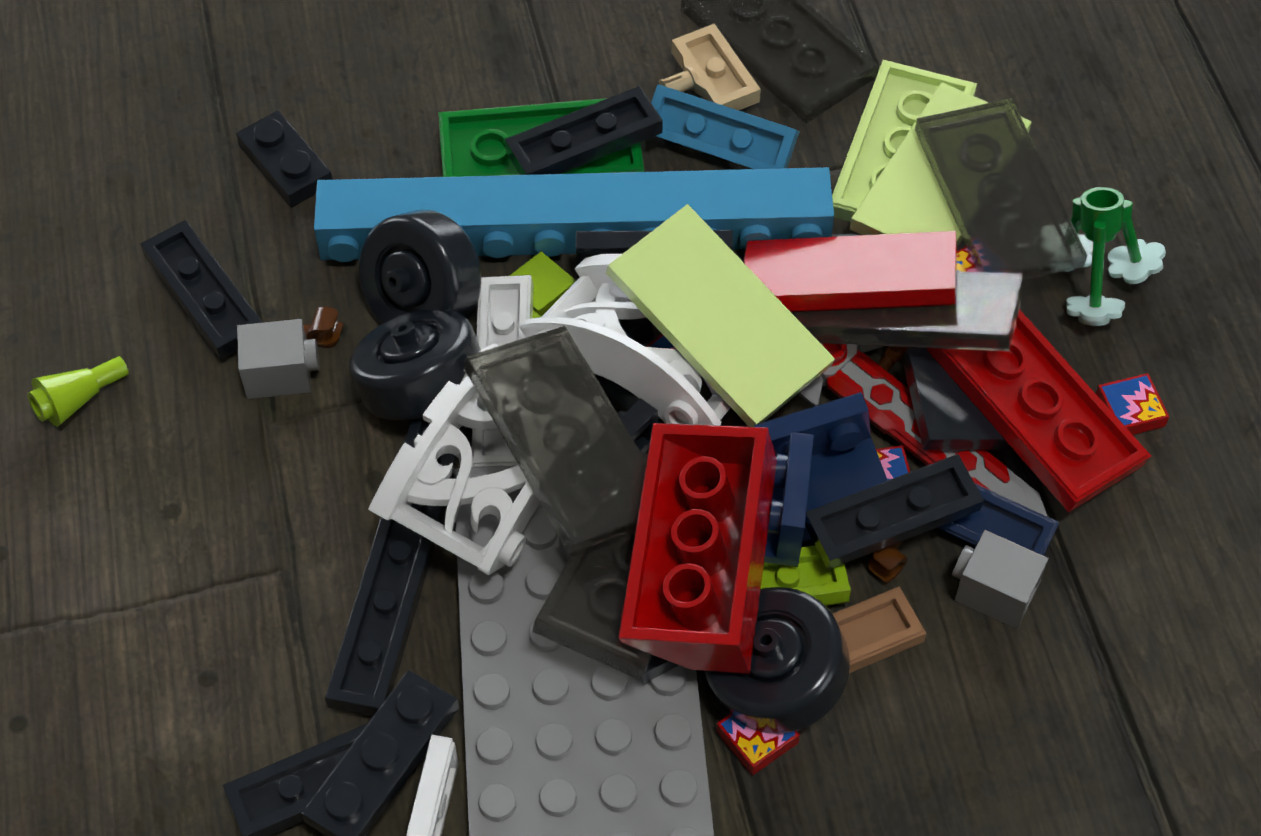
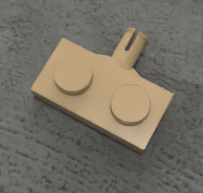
(712, 70)

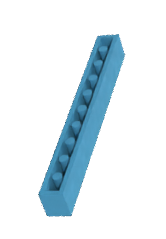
(546, 210)

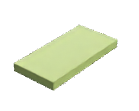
(888, 116)
(907, 192)
(720, 316)

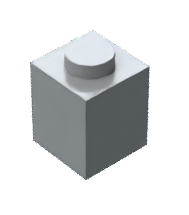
(276, 358)
(998, 578)

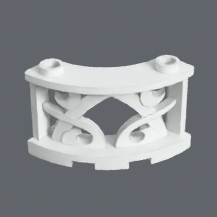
(655, 374)
(421, 480)

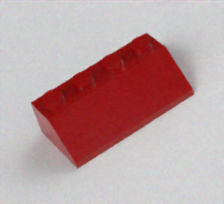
(700, 546)

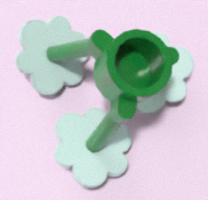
(1101, 216)

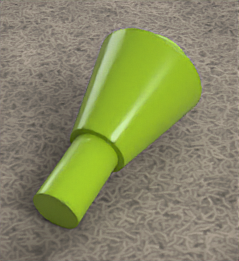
(62, 394)

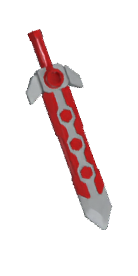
(894, 415)

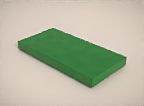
(476, 140)

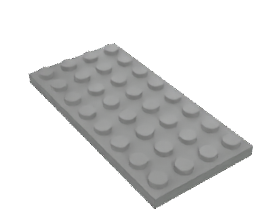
(556, 734)

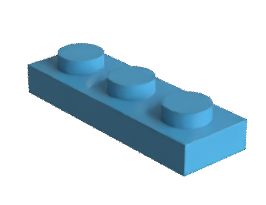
(723, 130)

